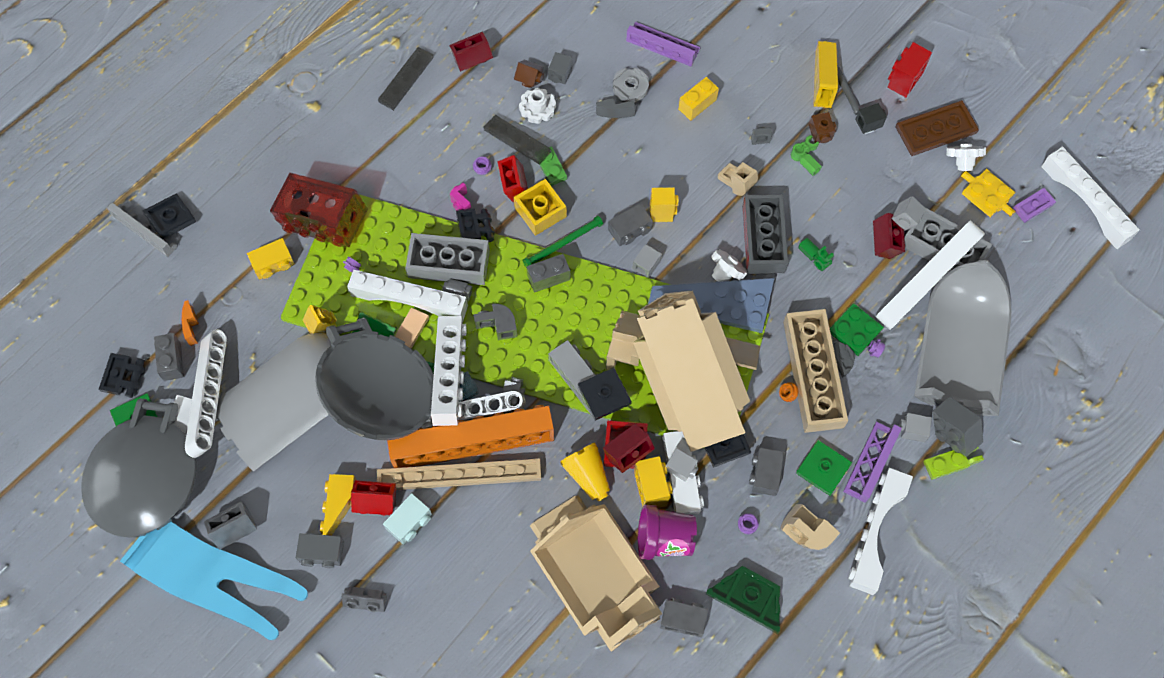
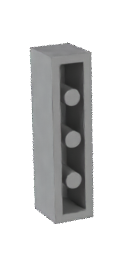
(571, 367)

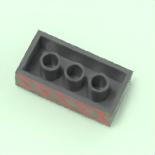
(764, 234)

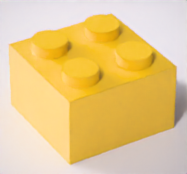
(540, 207)
(652, 482)

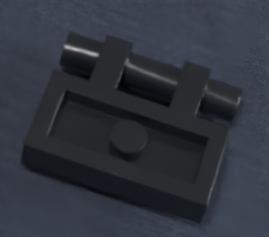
(469, 227)
(116, 372)

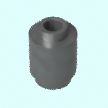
(458, 288)

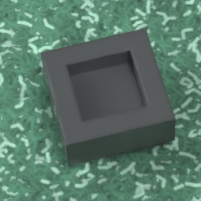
(761, 135)

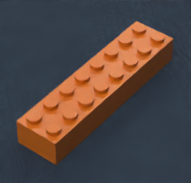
(473, 437)

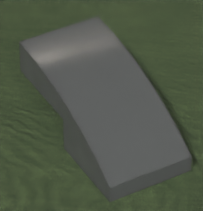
(611, 110)

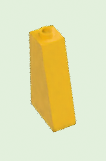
(825, 74)

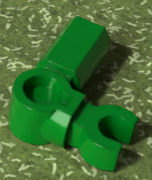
(820, 256)

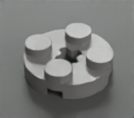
(630, 76)

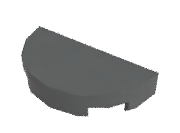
(844, 357)

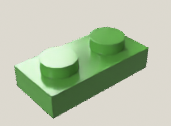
(553, 169)

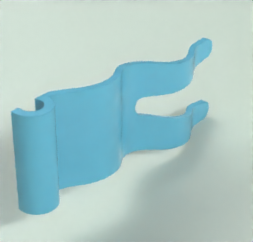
(194, 570)

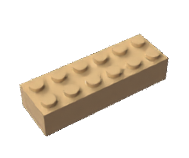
(815, 371)

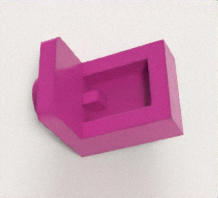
(457, 198)

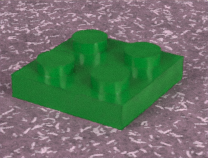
(856, 329)

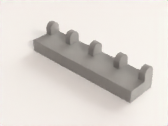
(141, 230)

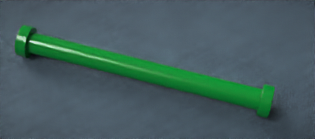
(564, 241)

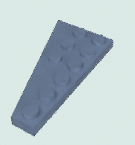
(735, 302)

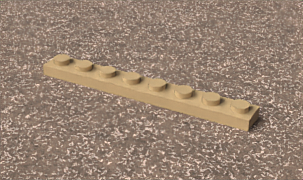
(462, 474)

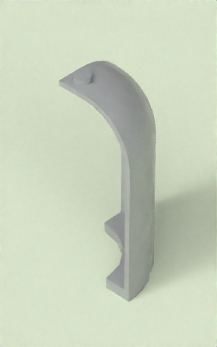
(966, 339)
(275, 402)

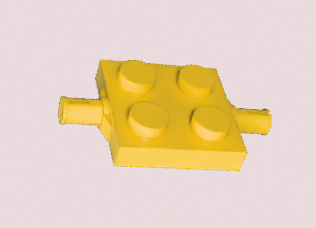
(988, 193)

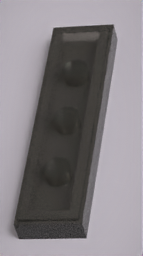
(405, 78)
(517, 139)

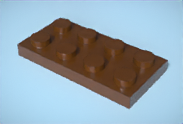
(936, 128)

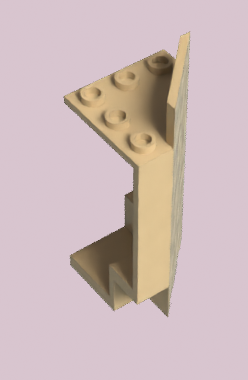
(629, 330)
(691, 370)
(595, 571)

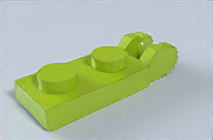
(949, 463)

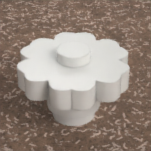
(537, 105)
(966, 155)
(727, 267)

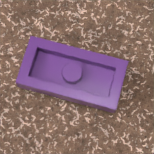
(1034, 205)

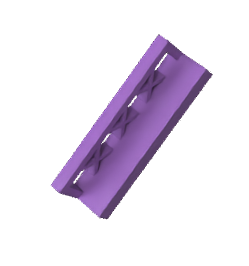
(662, 44)
(879, 464)

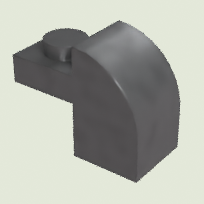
(499, 317)

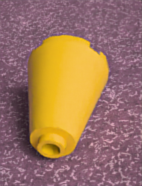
(588, 471)

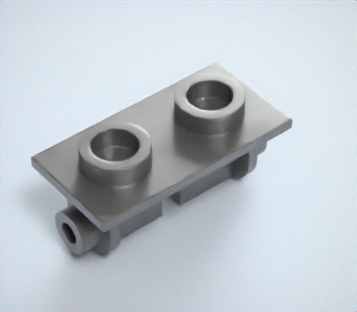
(355, 599)

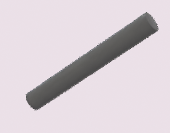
(843, 83)

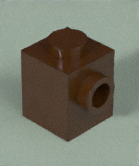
(529, 73)
(822, 127)

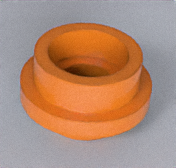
(785, 389)

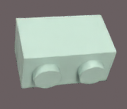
(407, 519)

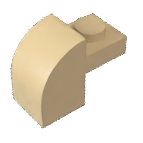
(739, 178)

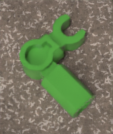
(800, 153)

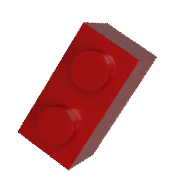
(512, 176)
(373, 497)

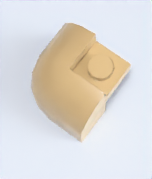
(808, 529)

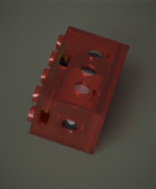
(319, 210)

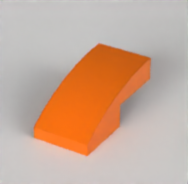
(189, 320)

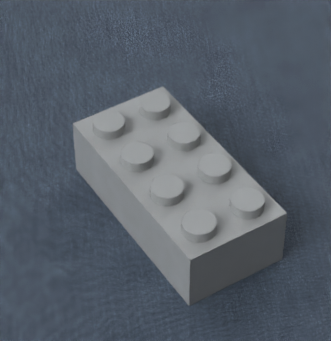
(934, 233)
(447, 258)

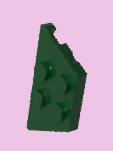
(750, 596)

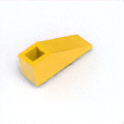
(318, 319)
(337, 501)

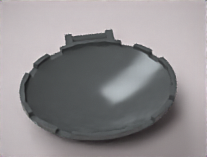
(373, 383)
(139, 473)

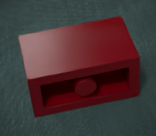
(471, 51)
(888, 237)
(628, 448)

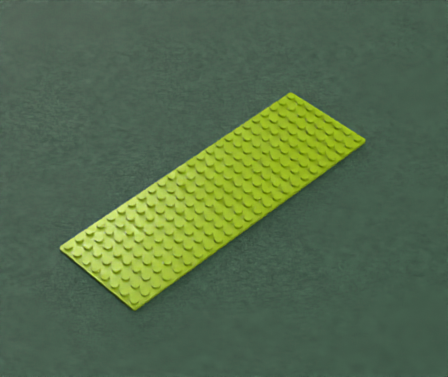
(574, 310)

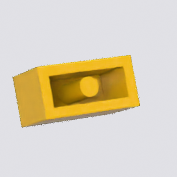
(698, 98)
(663, 204)
(270, 259)

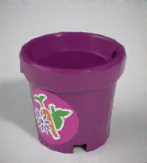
(665, 533)

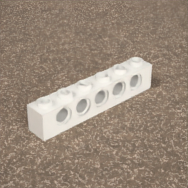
(448, 371)

